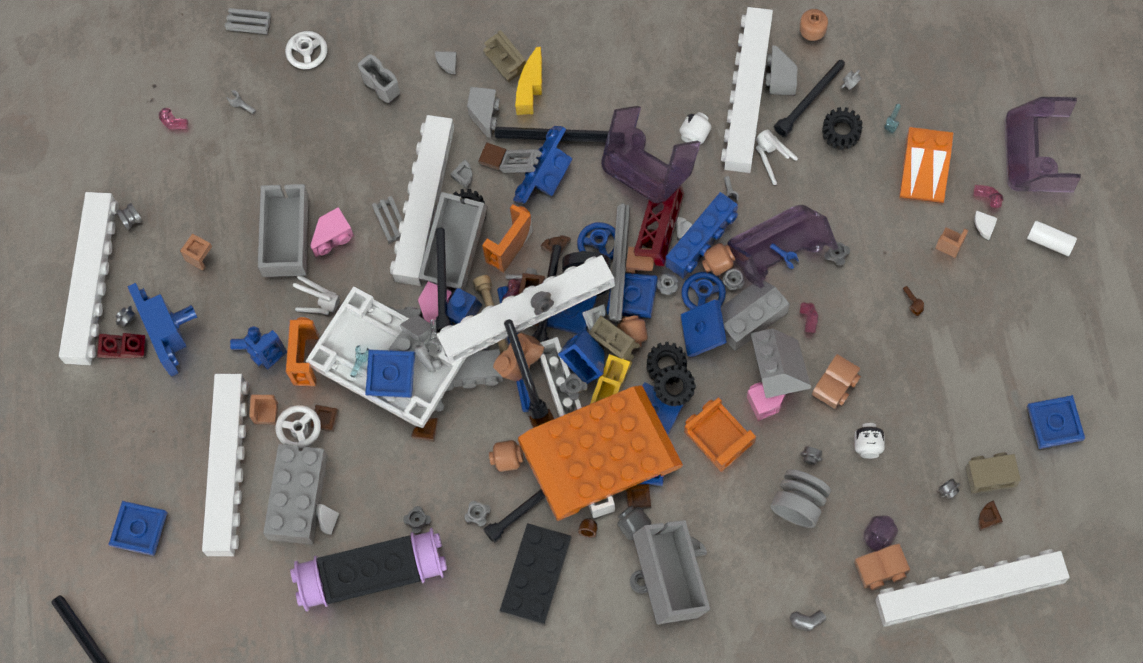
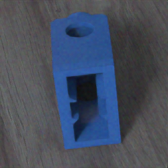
(462, 305)
(583, 356)

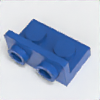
(267, 350)

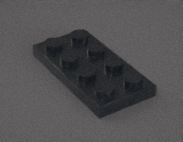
(535, 574)

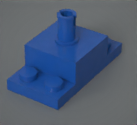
(162, 326)

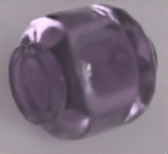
(880, 532)

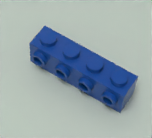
(701, 235)

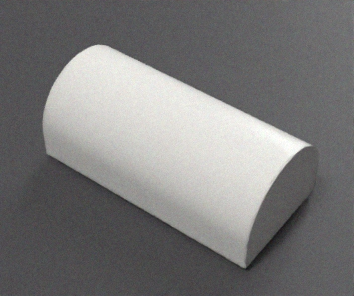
(1052, 238)

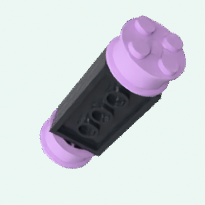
(368, 569)

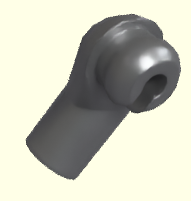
(807, 622)

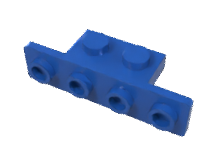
(548, 171)

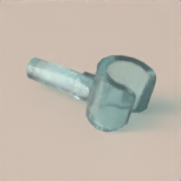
(891, 124)
(360, 358)

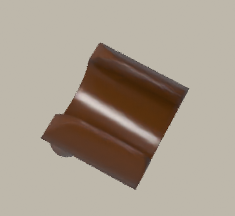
(917, 305)

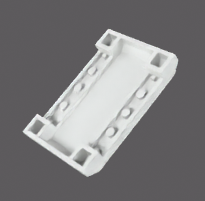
(376, 327)

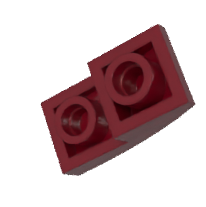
(121, 346)

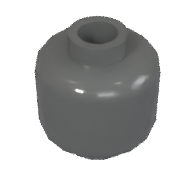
(632, 520)

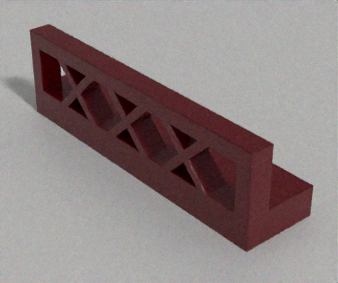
(665, 230)

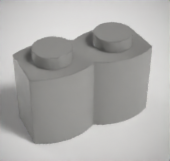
(379, 78)

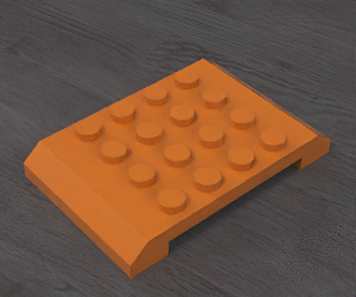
(599, 451)

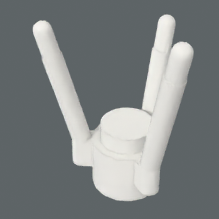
(769, 143)
(327, 299)

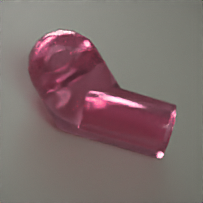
(170, 121)
(991, 193)
(514, 287)
(812, 316)

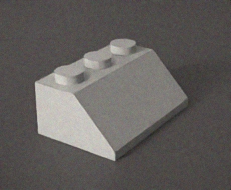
(752, 312)
(779, 363)

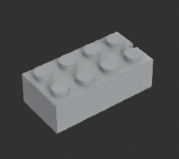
(283, 231)
(462, 233)
(295, 494)
(671, 572)

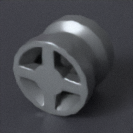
(129, 216)

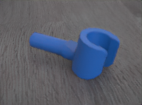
(786, 255)

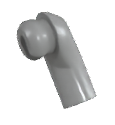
(424, 357)

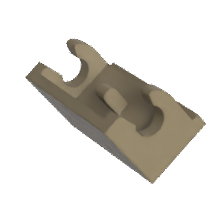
(504, 56)
(614, 338)

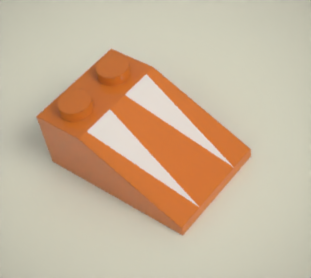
(926, 164)

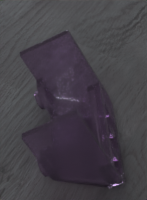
(1023, 165)
(639, 170)
(790, 230)

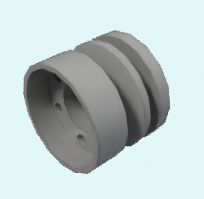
(800, 498)

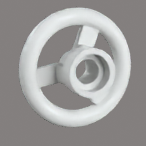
(303, 40)
(302, 434)

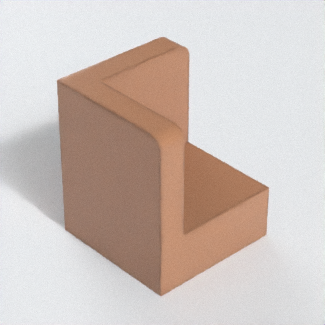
(951, 241)
(195, 251)
(638, 262)
(263, 409)

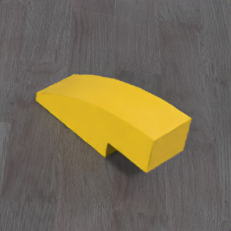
(529, 84)
(613, 378)

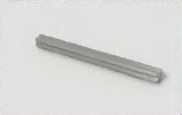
(619, 263)

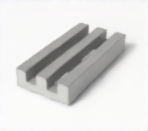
(248, 17)
(517, 164)
(383, 204)

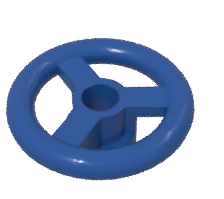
(595, 235)
(703, 284)

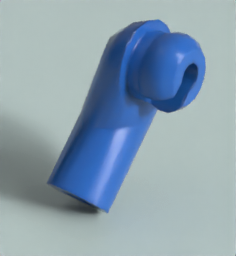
(239, 344)

